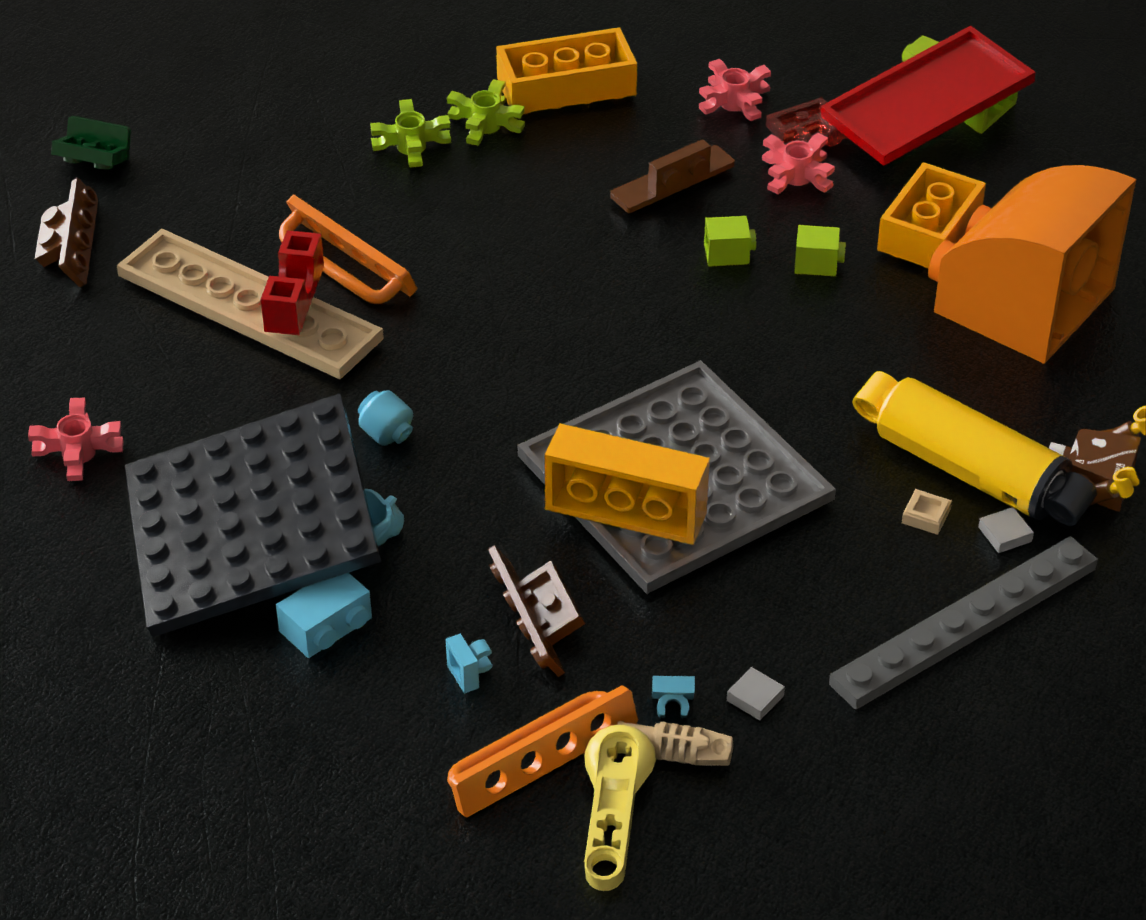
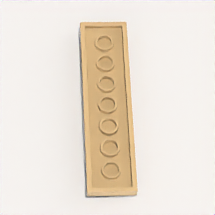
(232, 296)

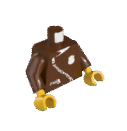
(1108, 459)

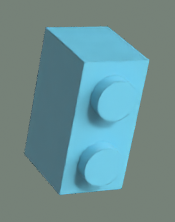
(323, 613)

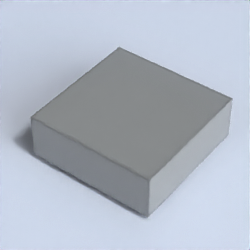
(1006, 530)
(755, 693)

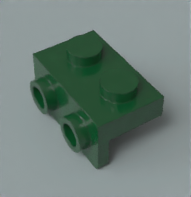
(93, 142)

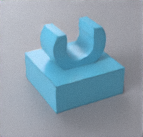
(467, 661)
(673, 689)

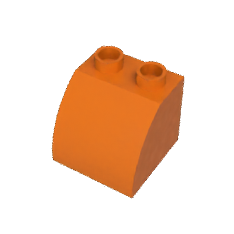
(1037, 258)

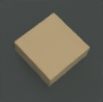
(926, 511)

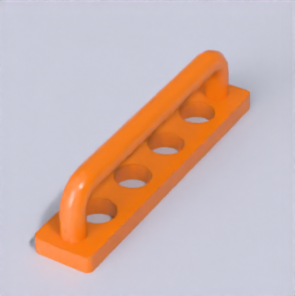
(396, 276)
(470, 774)

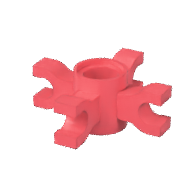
(734, 89)
(798, 163)
(76, 439)

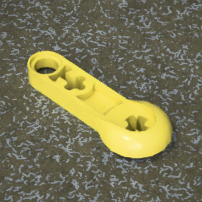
(614, 796)

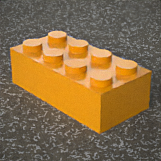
(567, 70)
(626, 483)

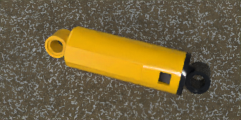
(975, 448)

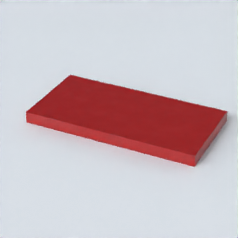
(927, 95)

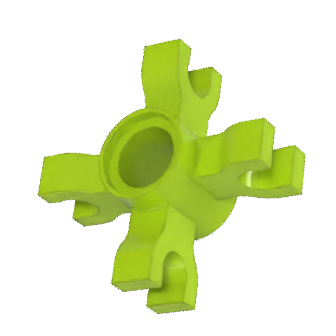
(485, 112)
(410, 133)

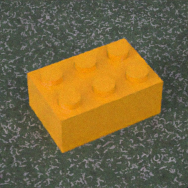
(927, 212)

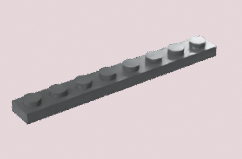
(962, 622)

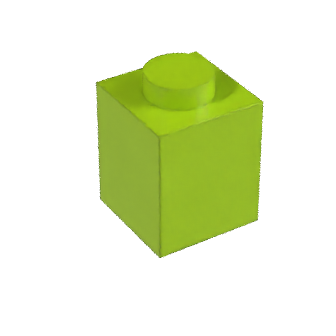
(728, 240)
(818, 250)

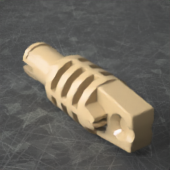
(687, 744)

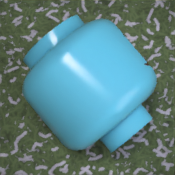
(385, 417)

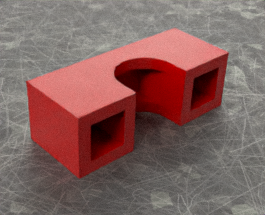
(291, 293)

